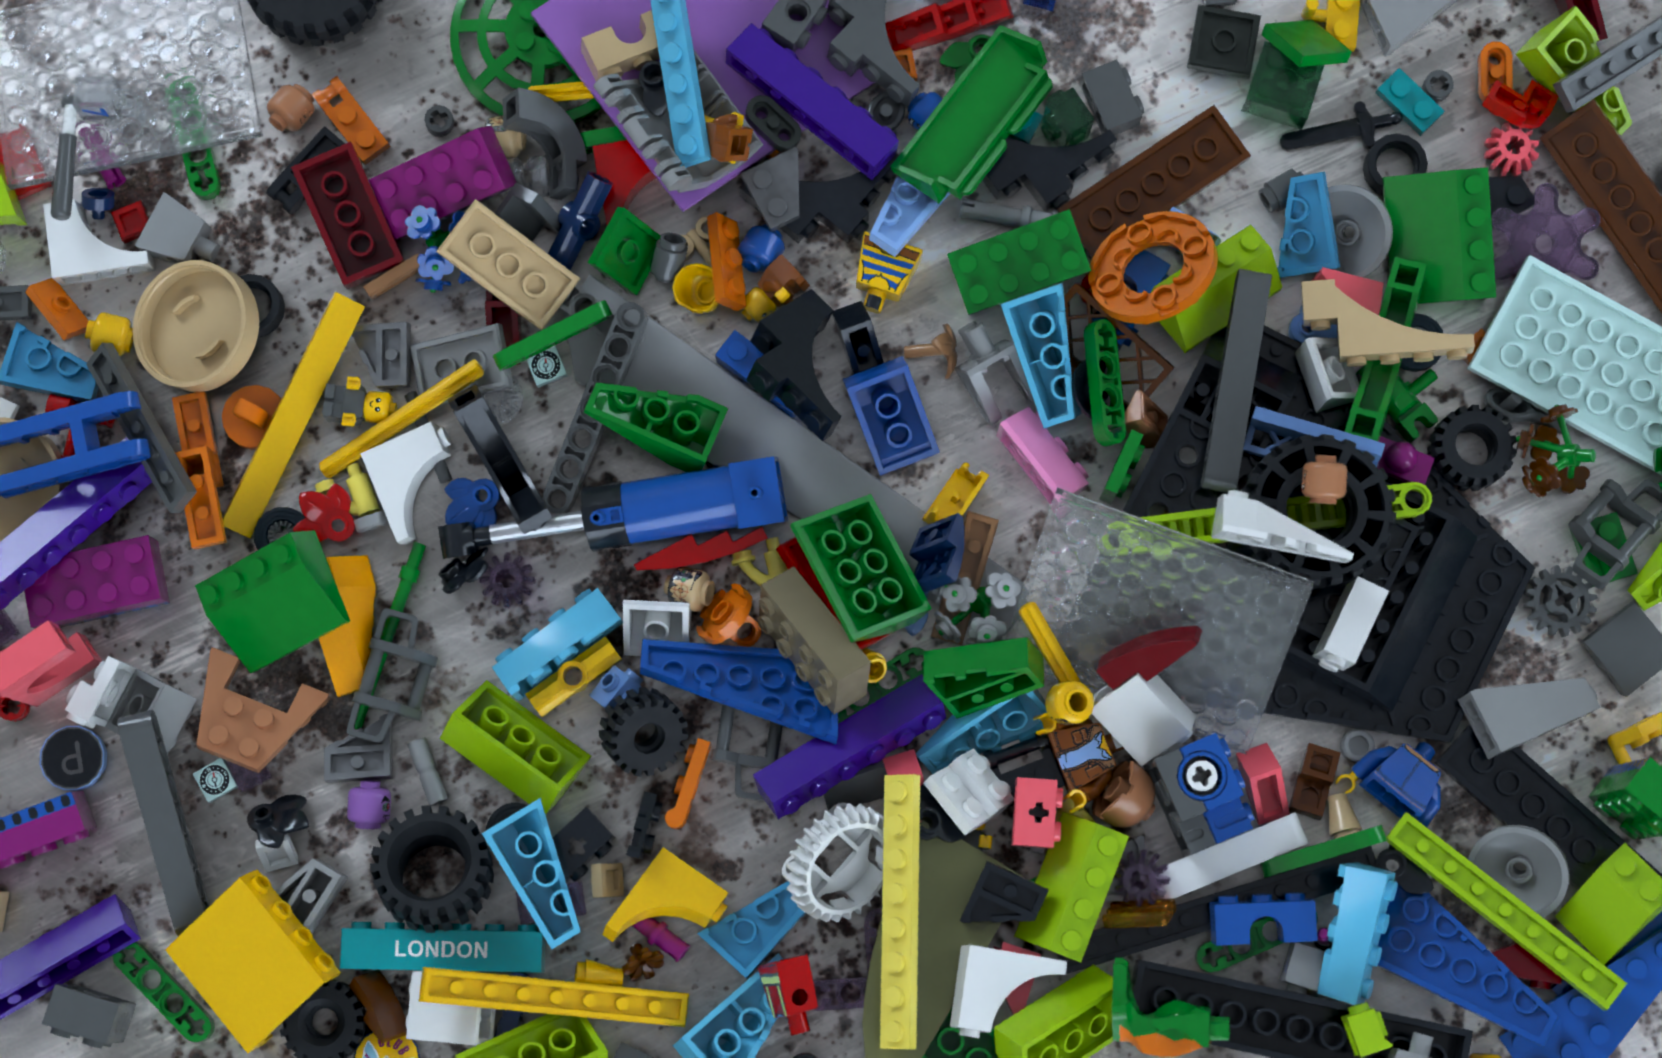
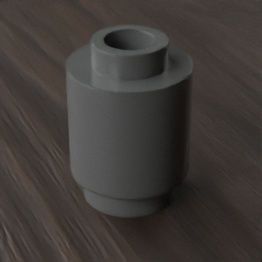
(1275, 191)
(668, 256)

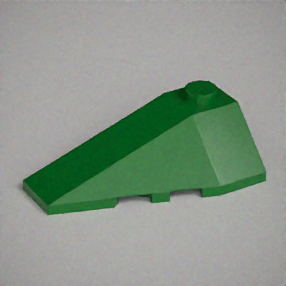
(664, 424)

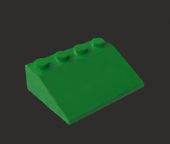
(1448, 226)
(861, 569)
(274, 600)

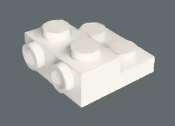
(95, 702)
(969, 791)

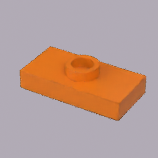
(58, 308)

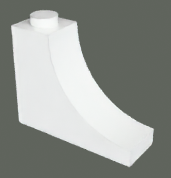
(81, 257)
(399, 470)
(986, 980)

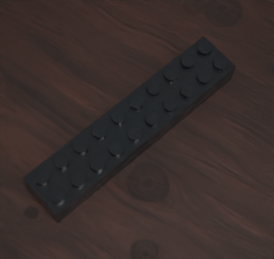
(1282, 1021)

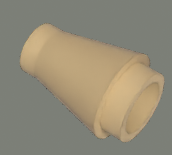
(1341, 816)

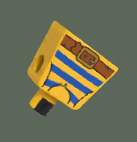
(884, 274)

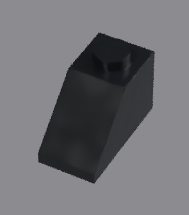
(857, 337)

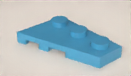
(1308, 229)
(44, 368)
(755, 930)

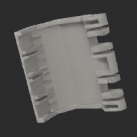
(654, 133)

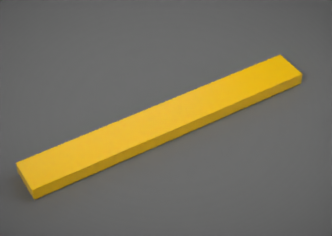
(292, 414)
(553, 997)

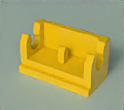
(956, 494)

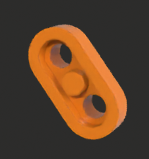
(1489, 73)

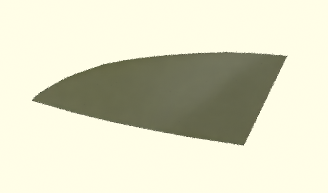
(945, 886)

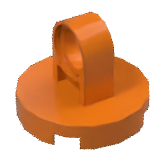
(248, 414)
(727, 615)

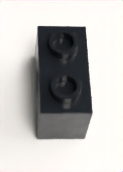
(582, 827)

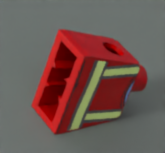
(790, 990)

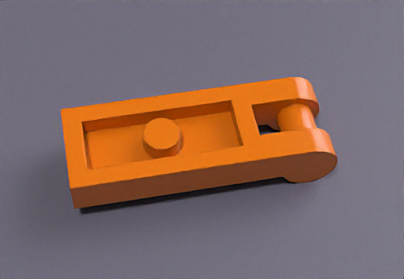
(351, 121)
(687, 785)

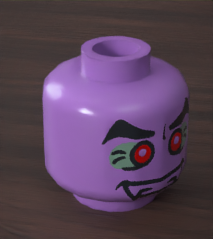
(369, 805)

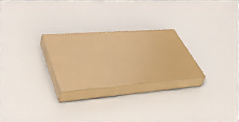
(508, 265)

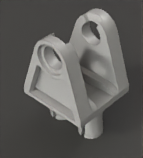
(983, 355)

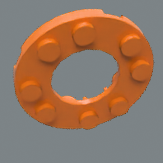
(1166, 301)

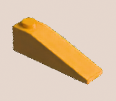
(347, 646)

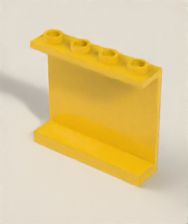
(251, 959)

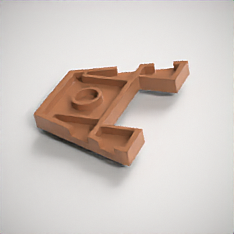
(244, 728)

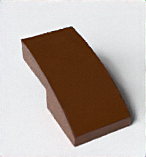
(1314, 781)
(384, 1011)

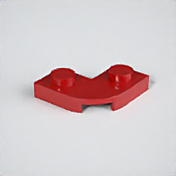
(1523, 110)

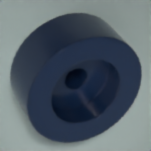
(98, 201)

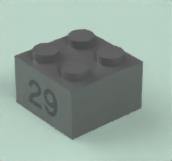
(88, 1014)

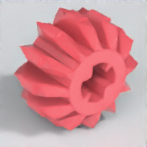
(1506, 159)

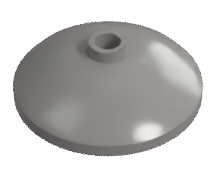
(1371, 226)
(1546, 872)

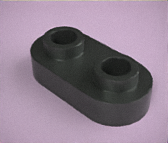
(775, 123)

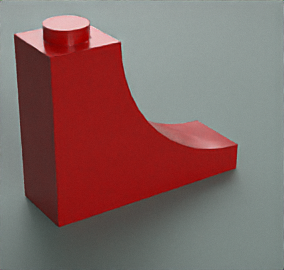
(625, 170)

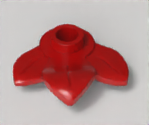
(322, 510)

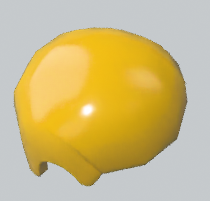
(695, 288)

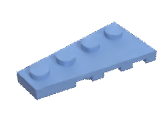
(902, 216)

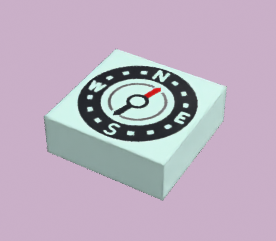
(547, 367)
(215, 780)

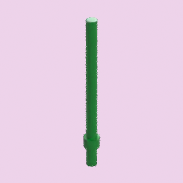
(408, 574)

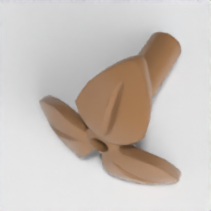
(941, 345)

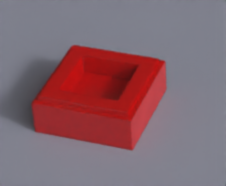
(130, 220)

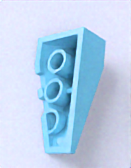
(734, 1026)

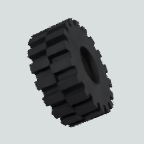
(629, 717)
(349, 1031)

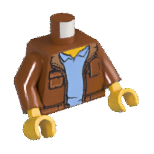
(1082, 757)

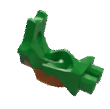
(1169, 1030)

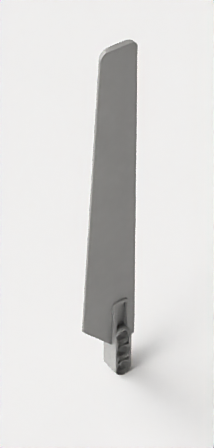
(811, 470)

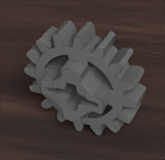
(1567, 611)

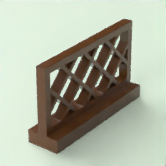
(1128, 333)

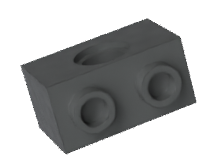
(793, 33)

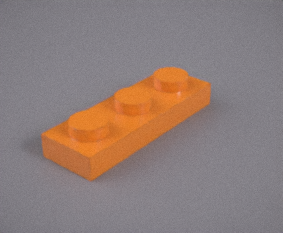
(726, 261)

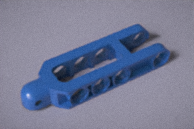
(88, 456)

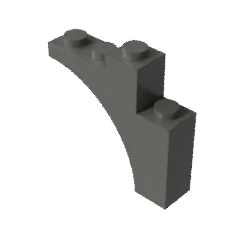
(866, 47)

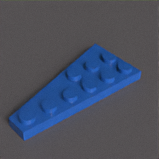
(744, 679)
(1446, 959)
(1585, 1028)

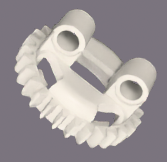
(855, 877)

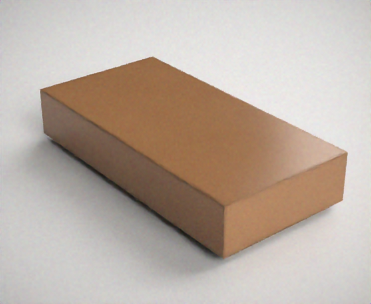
(392, 277)

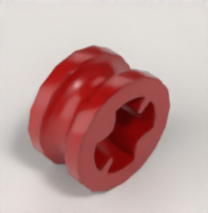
(11, 716)

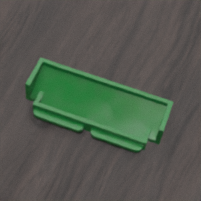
(976, 117)

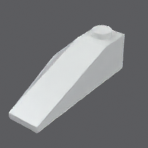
(1258, 525)

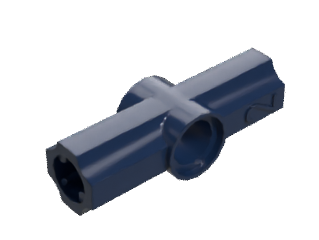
(580, 219)

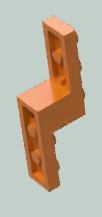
(202, 466)

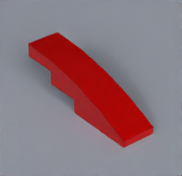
(945, 22)
(688, 552)

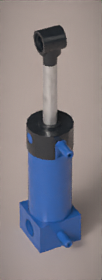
(650, 509)

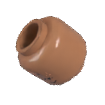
(290, 108)
(1324, 480)

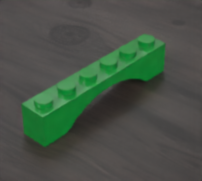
(1379, 380)

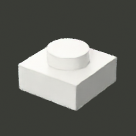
(277, 858)

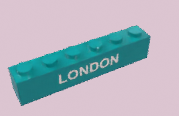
(453, 950)

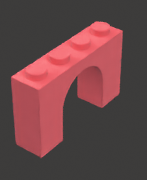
(44, 664)

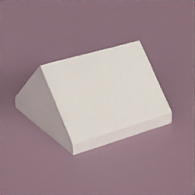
(1326, 379)
(654, 622)

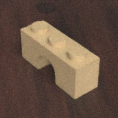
(609, 55)

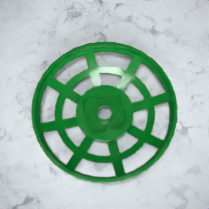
(522, 44)

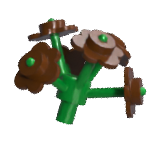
(1566, 472)

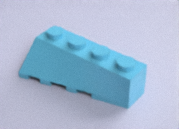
(1042, 344)
(558, 642)
(532, 865)
(1356, 932)

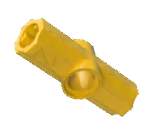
(555, 690)

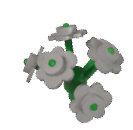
(963, 597)

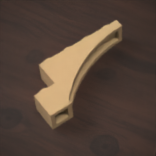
(1370, 337)

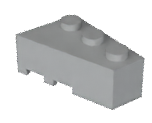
(312, 892)

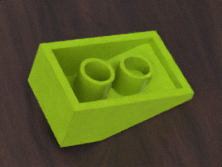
(1613, 904)

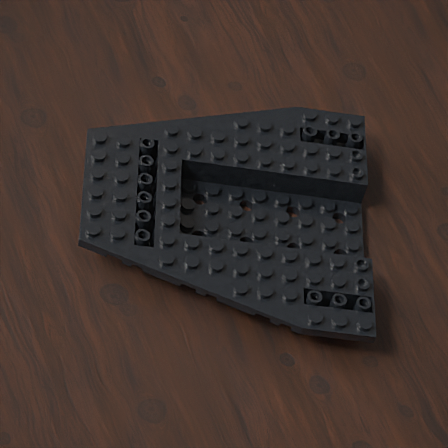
(1444, 571)

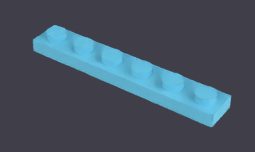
(681, 81)

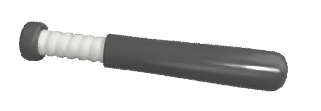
(64, 173)

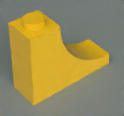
(669, 889)

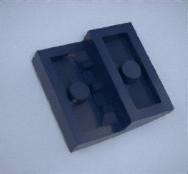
(939, 552)

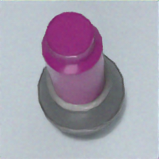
(1322, 939)

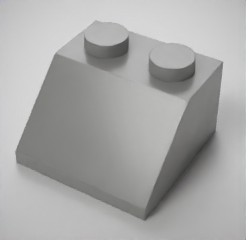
(167, 702)

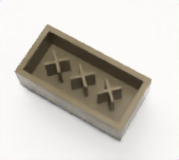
(813, 641)

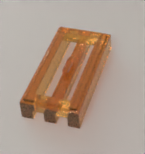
(1128, 915)

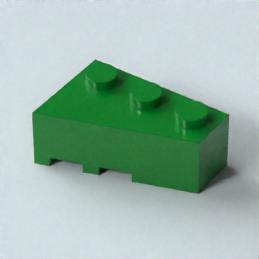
(983, 673)

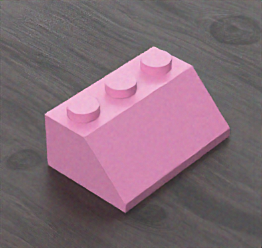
(1041, 455)

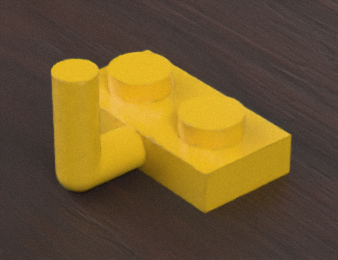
(1339, 18)
(1635, 736)

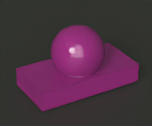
(1404, 462)

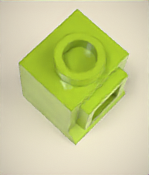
(1365, 1030)

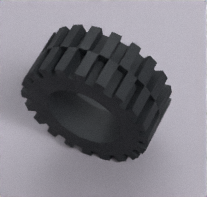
(419, 833)

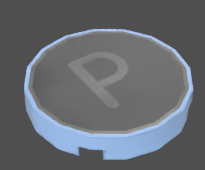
(73, 758)

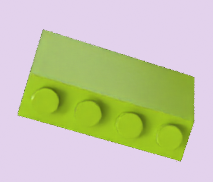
(1211, 312)
(514, 746)
(1078, 881)
(1063, 1023)
(543, 1038)

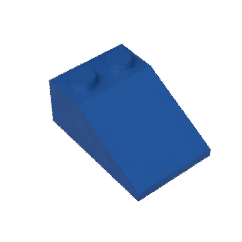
(891, 415)

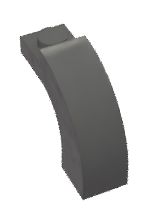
(553, 130)

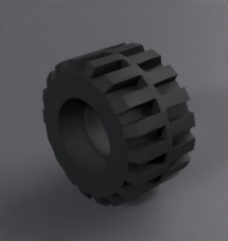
(1493, 433)

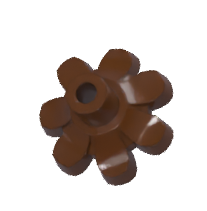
(642, 962)

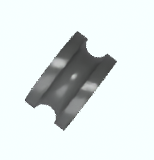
(1434, 77)
(435, 129)

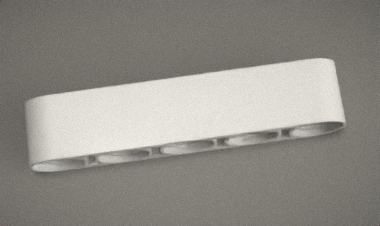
(1234, 855)

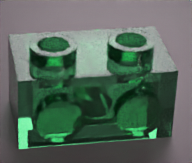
(1066, 119)

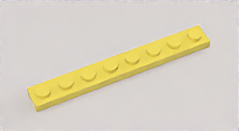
(900, 912)

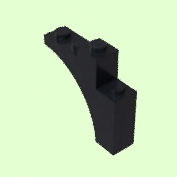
(1046, 169)
(834, 203)
(787, 362)
(500, 459)

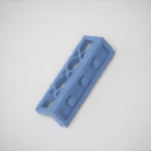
(1291, 428)

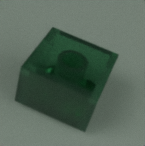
(1281, 88)

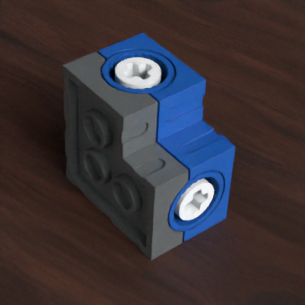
(1200, 794)

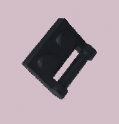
(1042, 769)

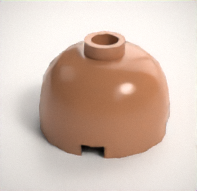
(1127, 797)

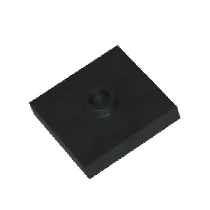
(1223, 41)

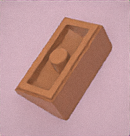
(1145, 418)

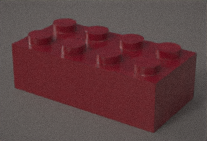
(348, 215)

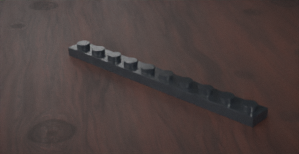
(1194, 916)

